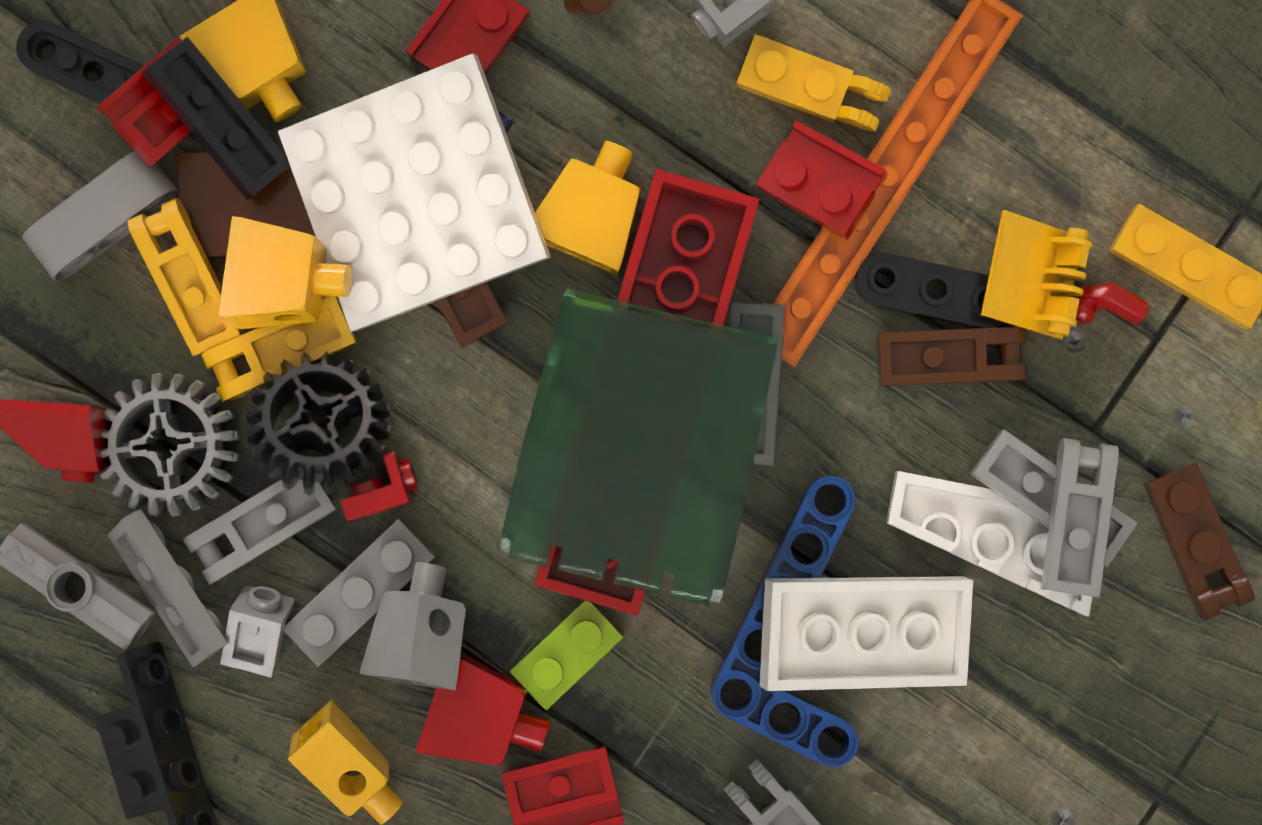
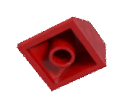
(59, 435)

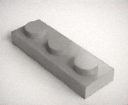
(1029, 484)
(167, 587)
(357, 592)

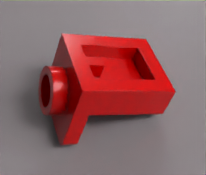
(373, 497)

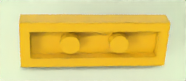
(1190, 266)

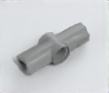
(47, 568)

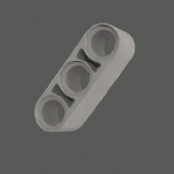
(98, 215)

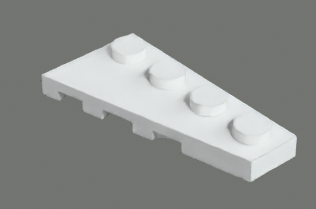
(978, 529)

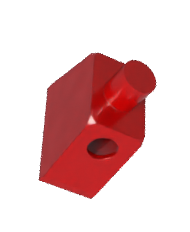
(480, 718)

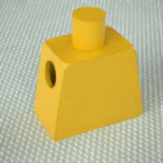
(253, 54)
(592, 209)
(276, 276)
(334, 745)

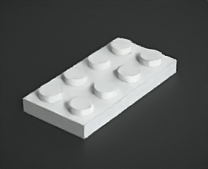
(865, 632)

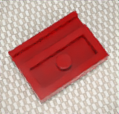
(468, 28)
(144, 116)
(821, 180)
(564, 791)

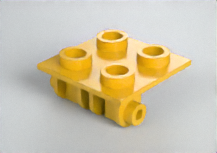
(1035, 275)

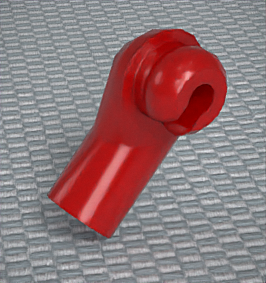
(1112, 298)

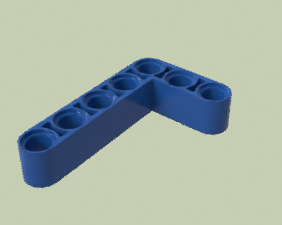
(737, 664)

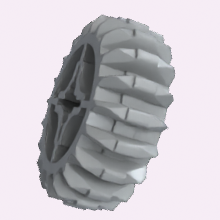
(161, 422)

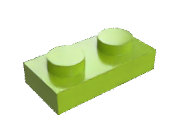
(566, 654)

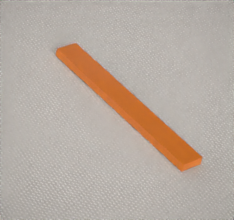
(904, 154)

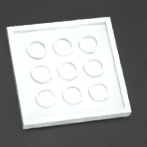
(415, 192)

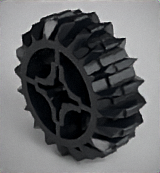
(352, 399)

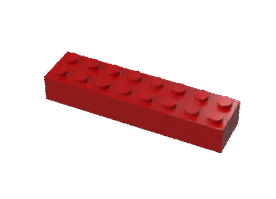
(678, 265)

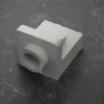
(731, 22)
(256, 630)

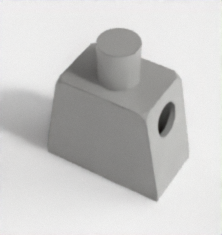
(417, 633)

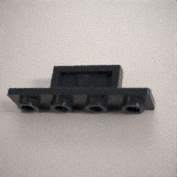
(152, 745)

